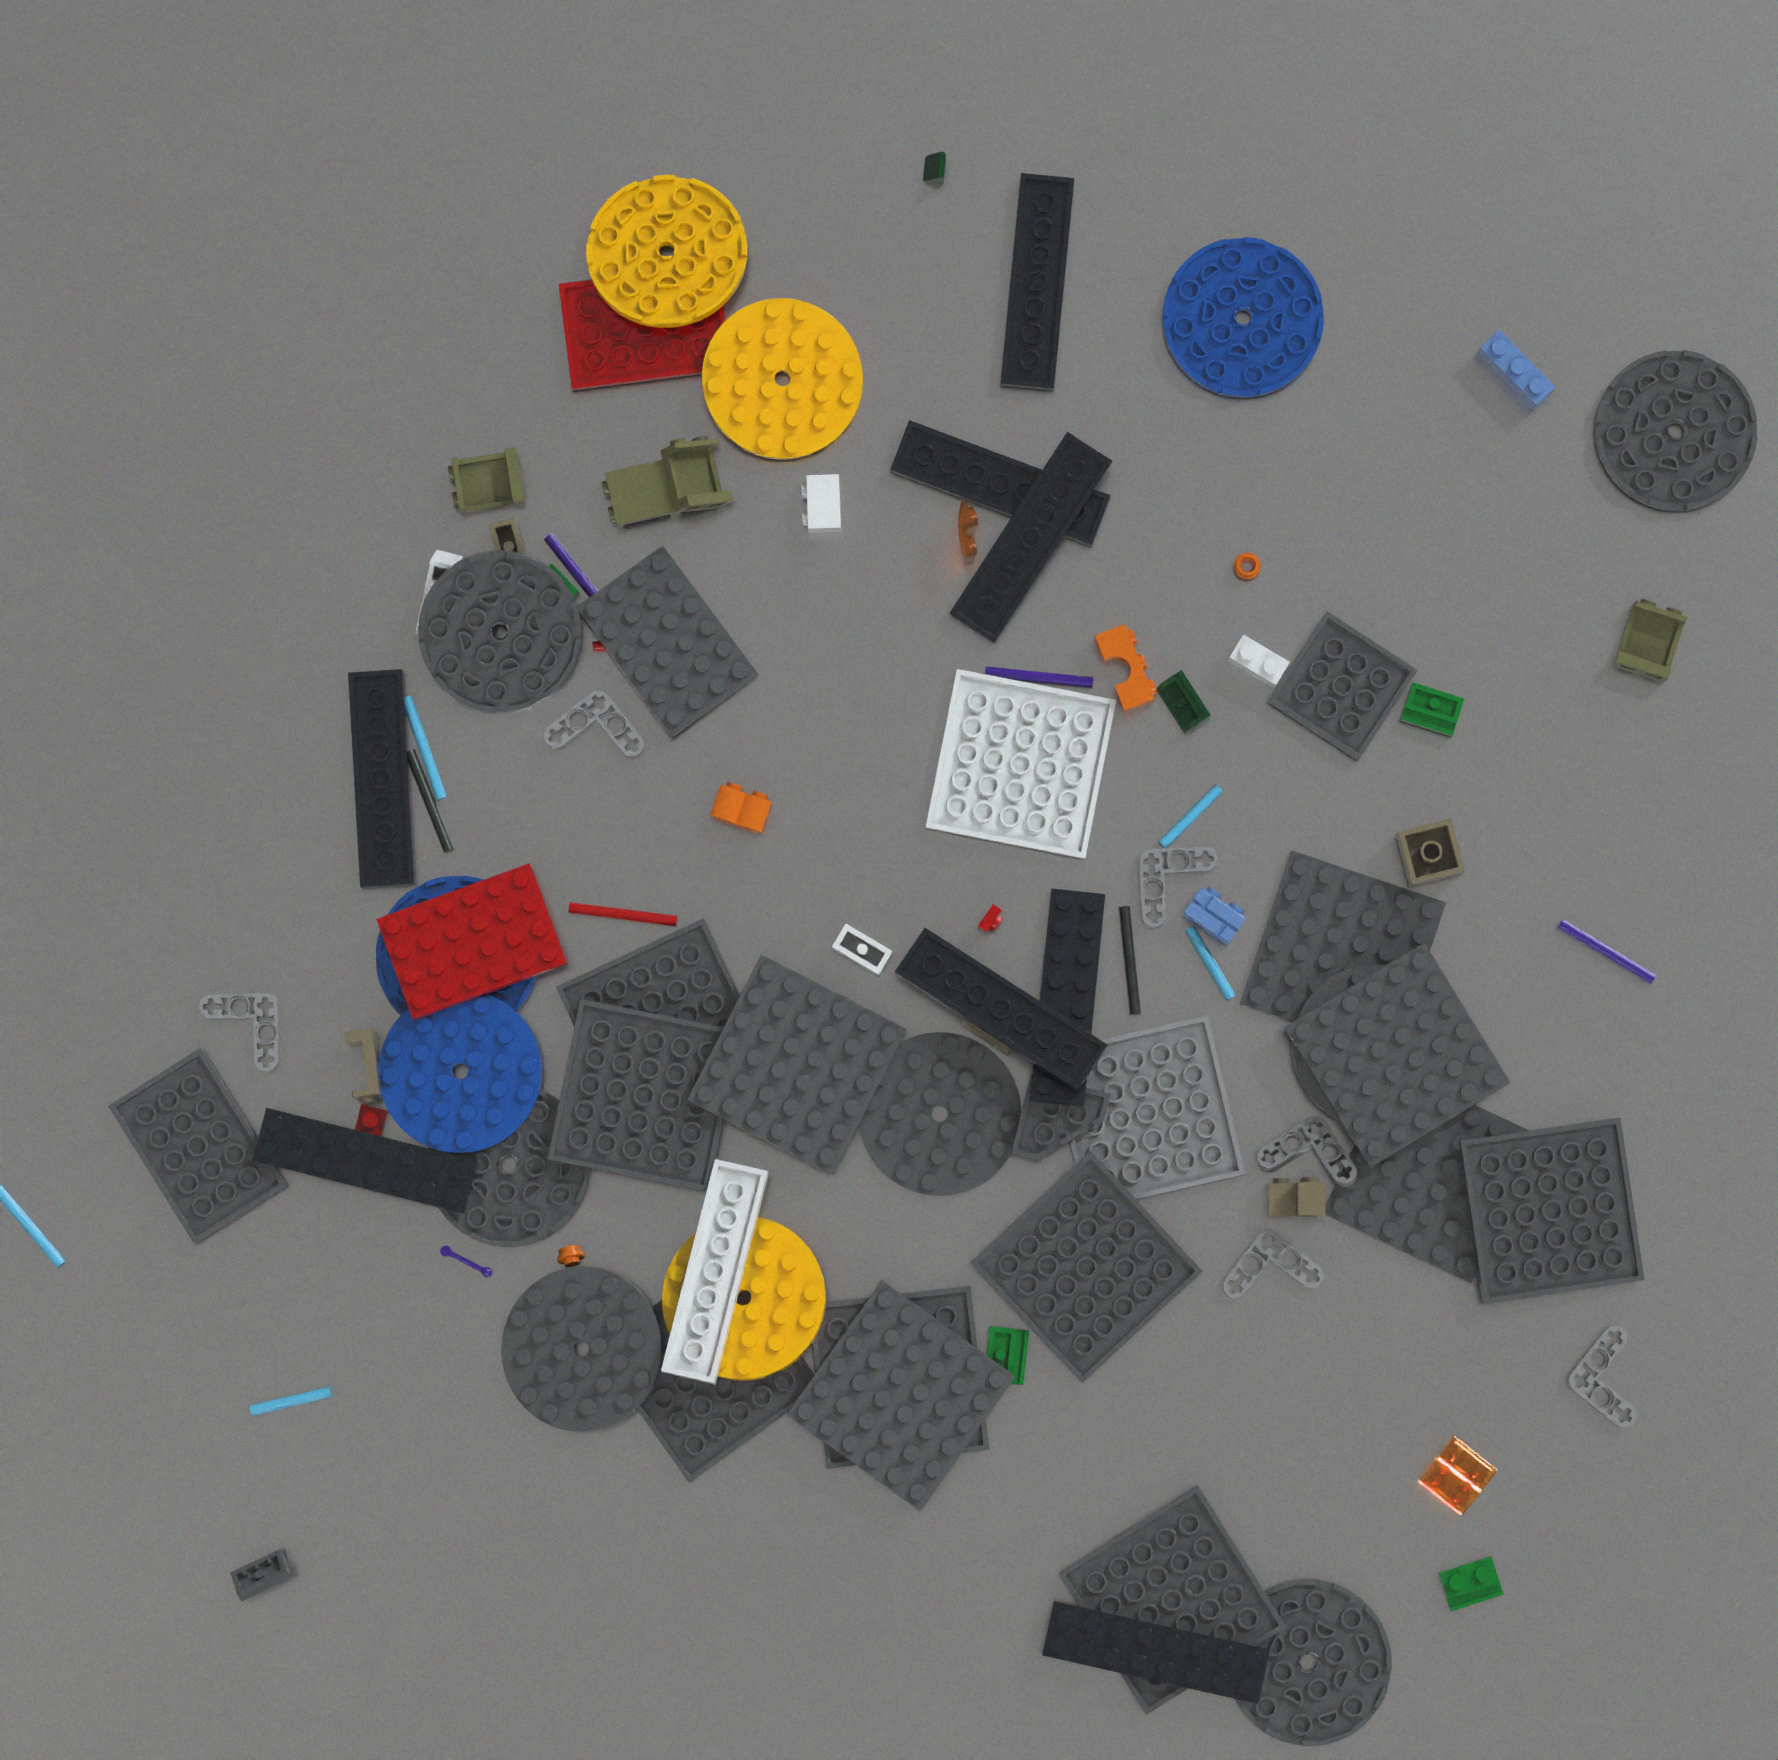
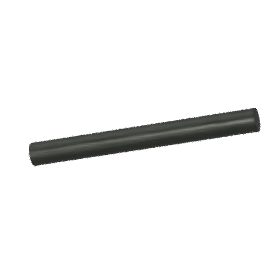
(429, 801)
(1129, 958)

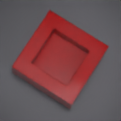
(990, 920)
(371, 1120)

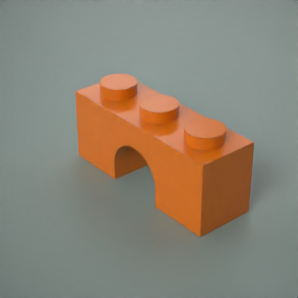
(1119, 645)

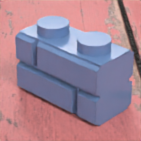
(1214, 915)

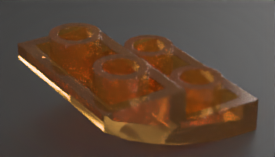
(966, 529)
(1458, 1475)

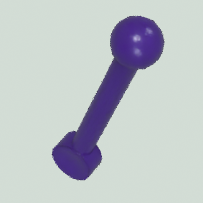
(446, 1251)

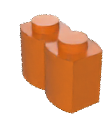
(741, 808)

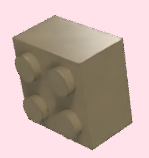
(1430, 852)

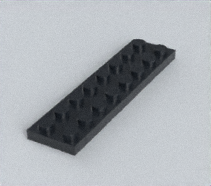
(1037, 281)
(981, 476)
(1031, 537)
(381, 778)
(1069, 977)
(1001, 1009)
(365, 1160)
(1156, 1652)

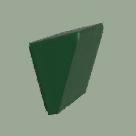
(934, 168)

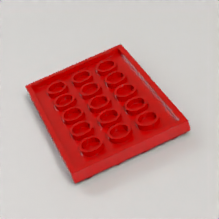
(617, 351)
(471, 941)

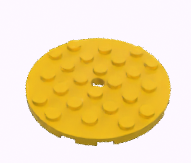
(673, 288)
(742, 384)
(783, 1306)

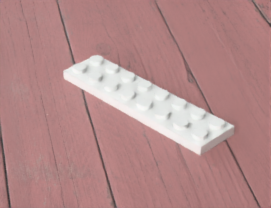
(714, 1271)

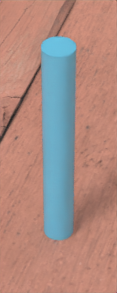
(1190, 816)
(1210, 963)
(290, 1401)

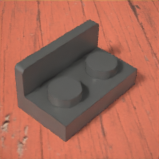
(261, 1575)

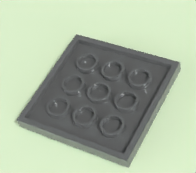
(1342, 685)

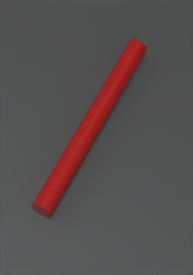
(623, 914)

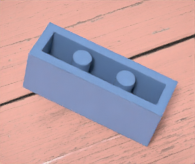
(1516, 370)

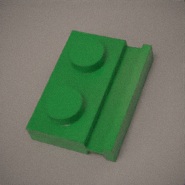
(1432, 709)
(1009, 1350)
(1471, 1583)

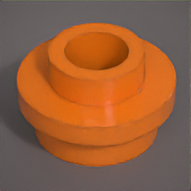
(1247, 557)
(570, 1255)

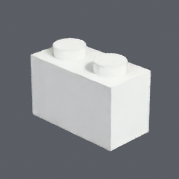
(822, 503)
(1258, 661)
(862, 950)

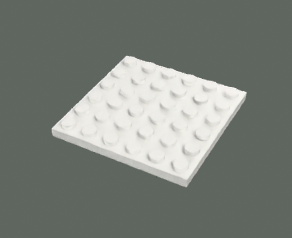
(1020, 764)

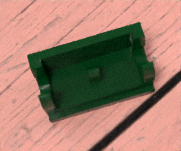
(1183, 702)

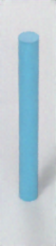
(424, 749)
(30, 1228)

